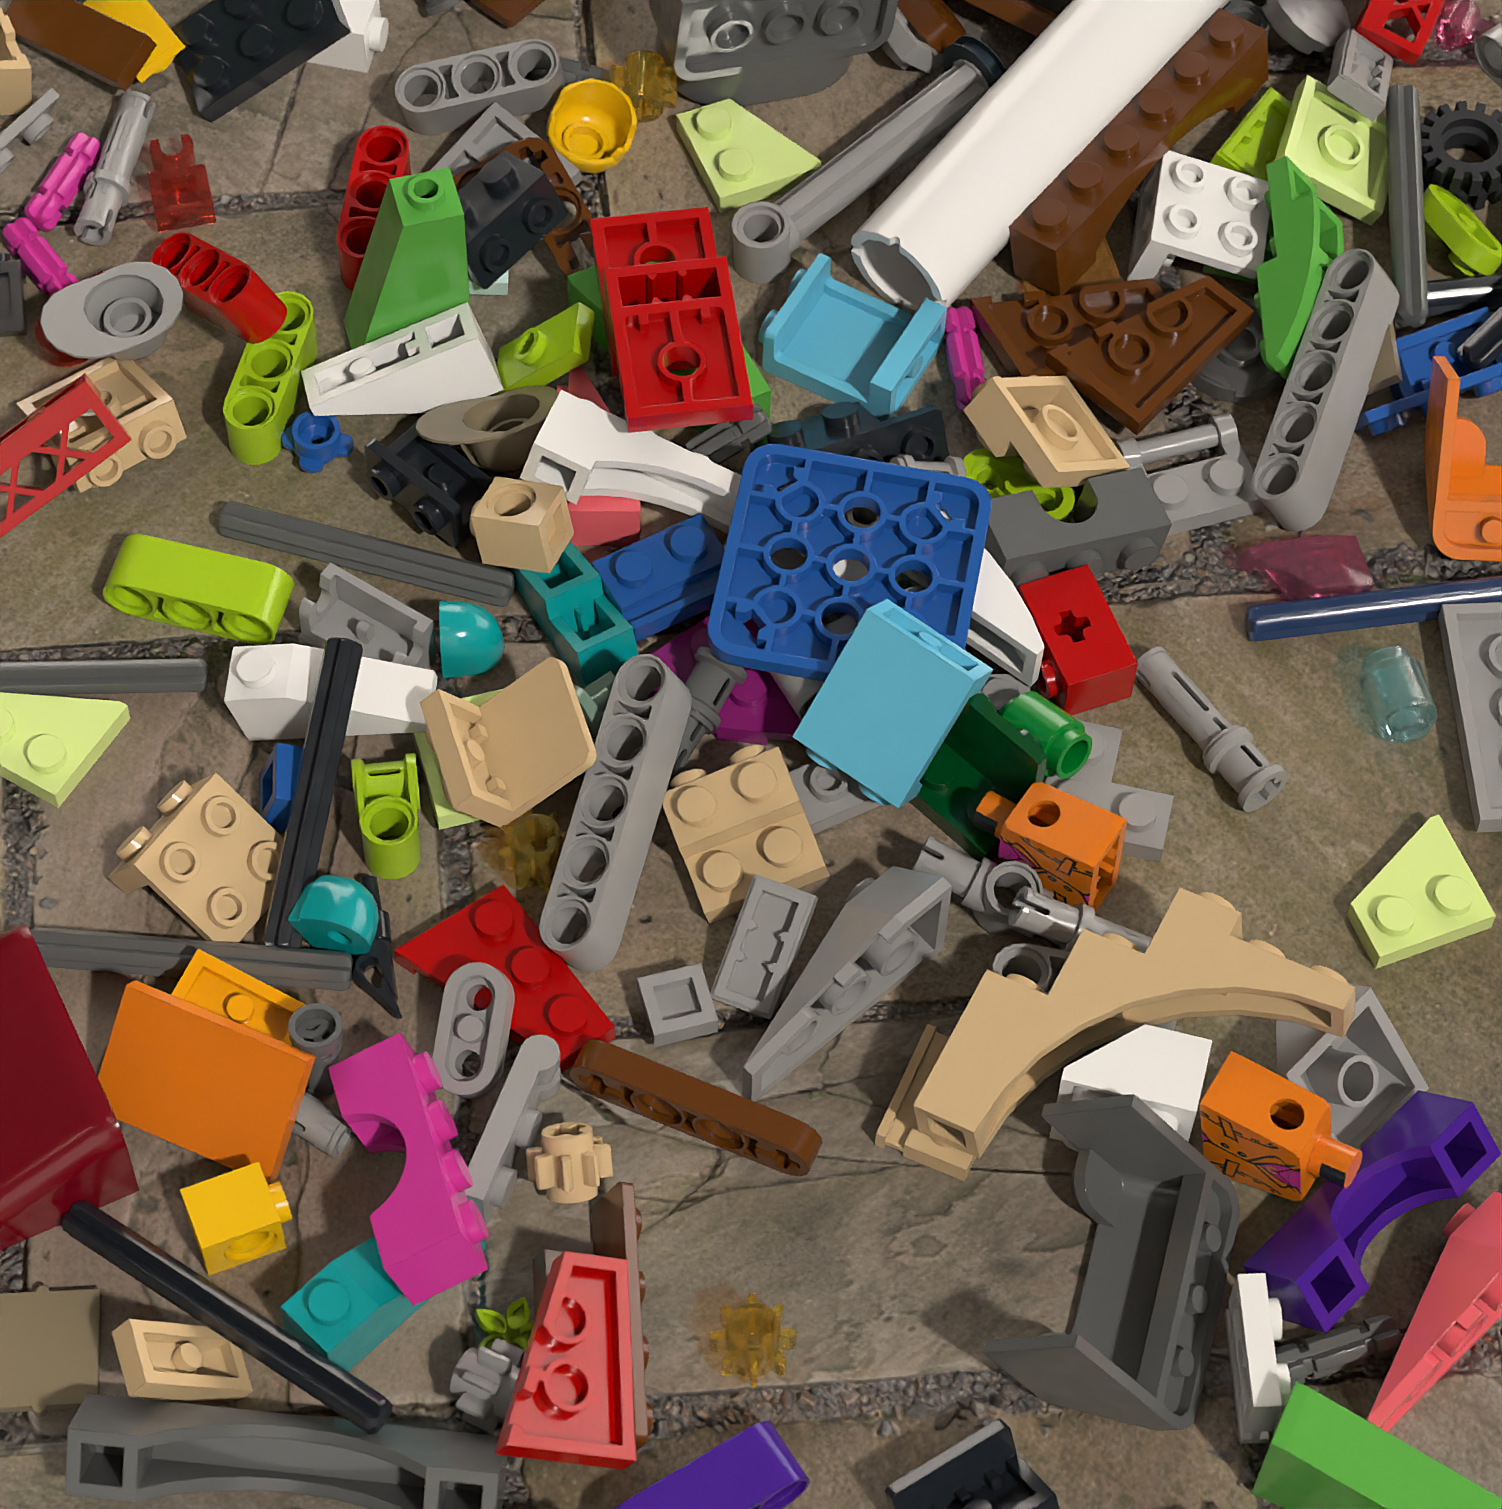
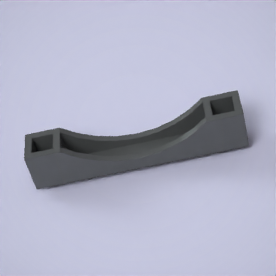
(171, 1448)

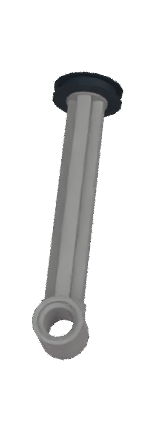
(769, 232)

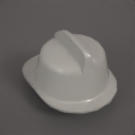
(114, 313)

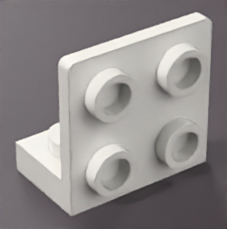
(1200, 216)

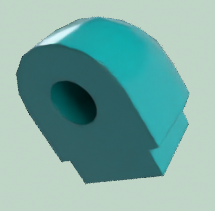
(468, 639)
(336, 915)

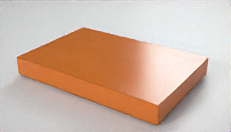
(203, 1080)

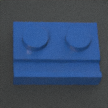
(663, 576)

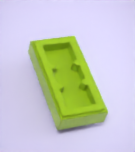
(1256, 138)
(547, 350)

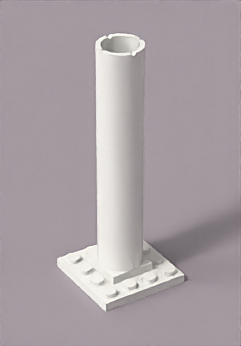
(1015, 142)

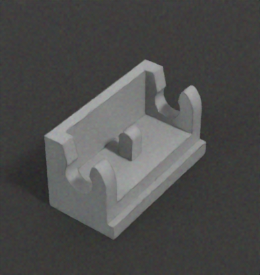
(368, 616)

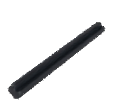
(228, 1317)

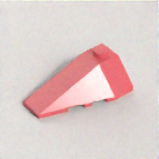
(1453, 1312)

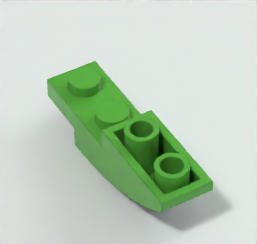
(1302, 247)

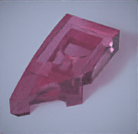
(1311, 565)

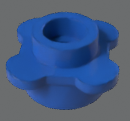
(313, 428)

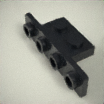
(855, 432)

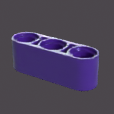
(741, 1473)

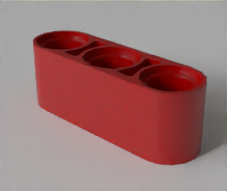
(378, 156)
(221, 287)

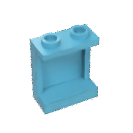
(850, 342)
(890, 703)

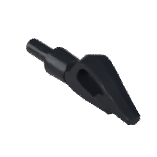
(379, 958)

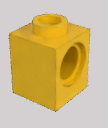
(236, 1217)

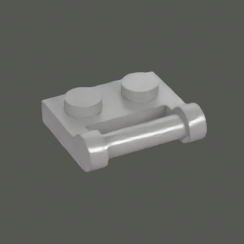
(1202, 490)

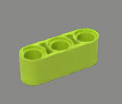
(270, 384)
(198, 589)

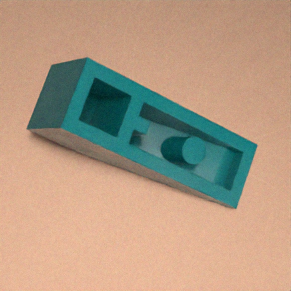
(348, 1307)

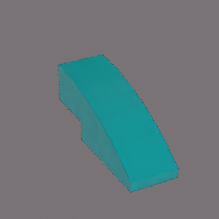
(577, 616)

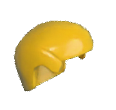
(592, 125)

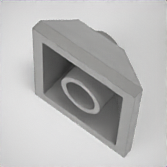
(1359, 1075)

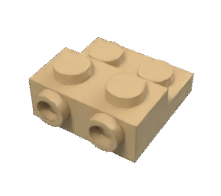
(137, 404)
(1044, 425)
(742, 826)

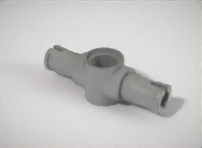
(977, 881)

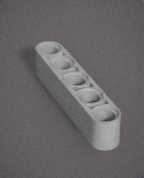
(1325, 390)
(625, 840)

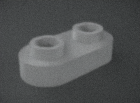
(469, 1031)

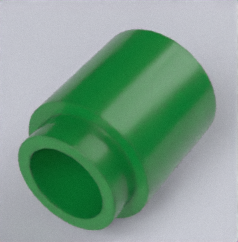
(1056, 730)

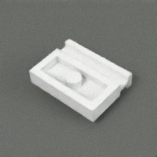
(1257, 1379)

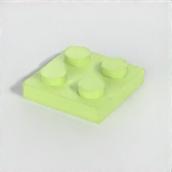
(1338, 150)

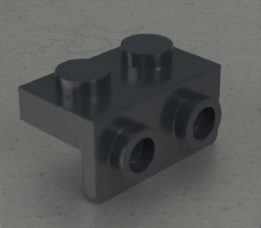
(506, 215)
(428, 482)
(974, 1474)

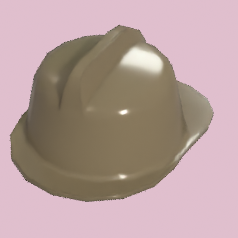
(492, 429)

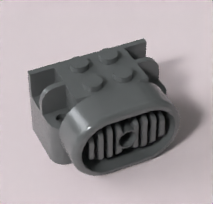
(765, 46)

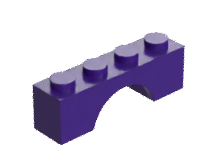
(1417, 1157)

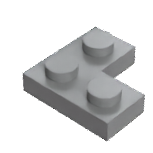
(1145, 810)

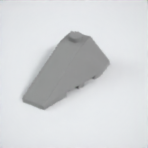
(871, 948)

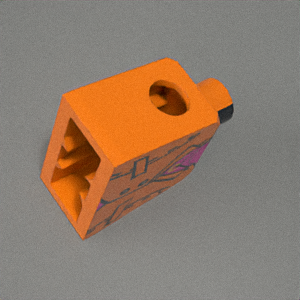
(1061, 838)
(1271, 1132)

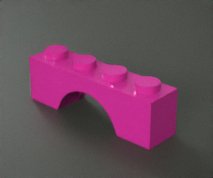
(427, 1225)

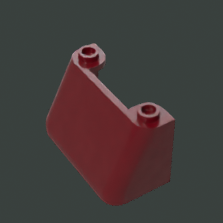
(54, 1115)

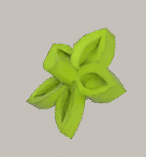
(513, 1329)

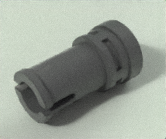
(318, 1031)

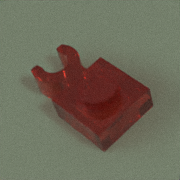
(179, 188)

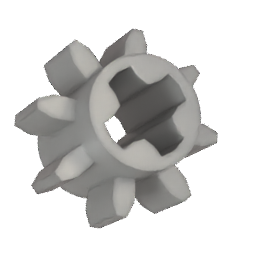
(486, 1383)

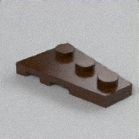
(1036, 324)
(1153, 356)

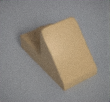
(180, 1363)

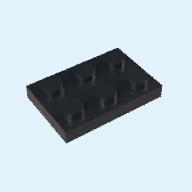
(250, 44)

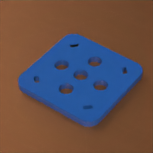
(812, 520)

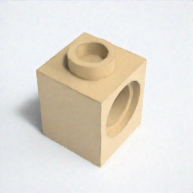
(522, 524)

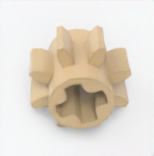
(569, 1162)

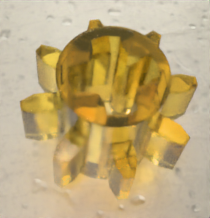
(646, 83)
(532, 834)
(750, 1360)

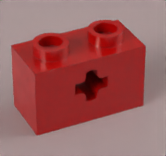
(1084, 651)

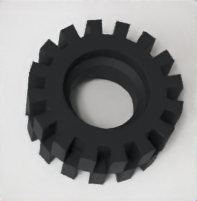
(1468, 131)

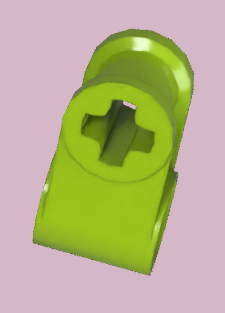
(388, 806)

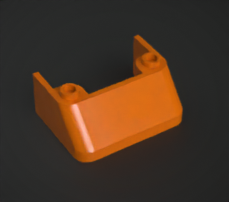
(1460, 488)

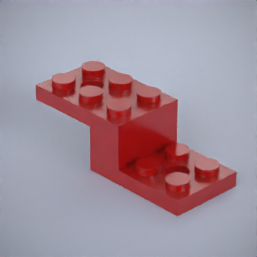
(670, 320)

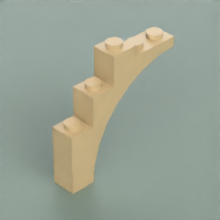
(1107, 987)

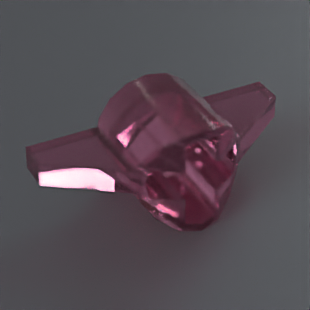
(1459, 24)

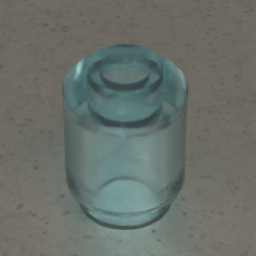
(1397, 695)

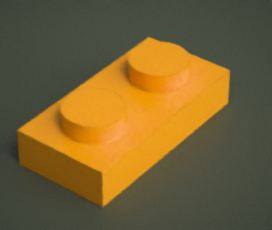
(236, 996)

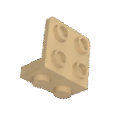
(513, 746)
(205, 859)

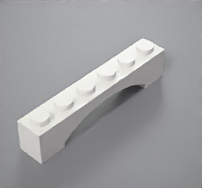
(596, 456)

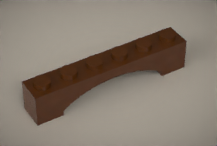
(1066, 223)

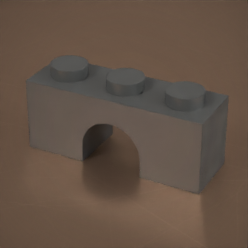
(1114, 529)

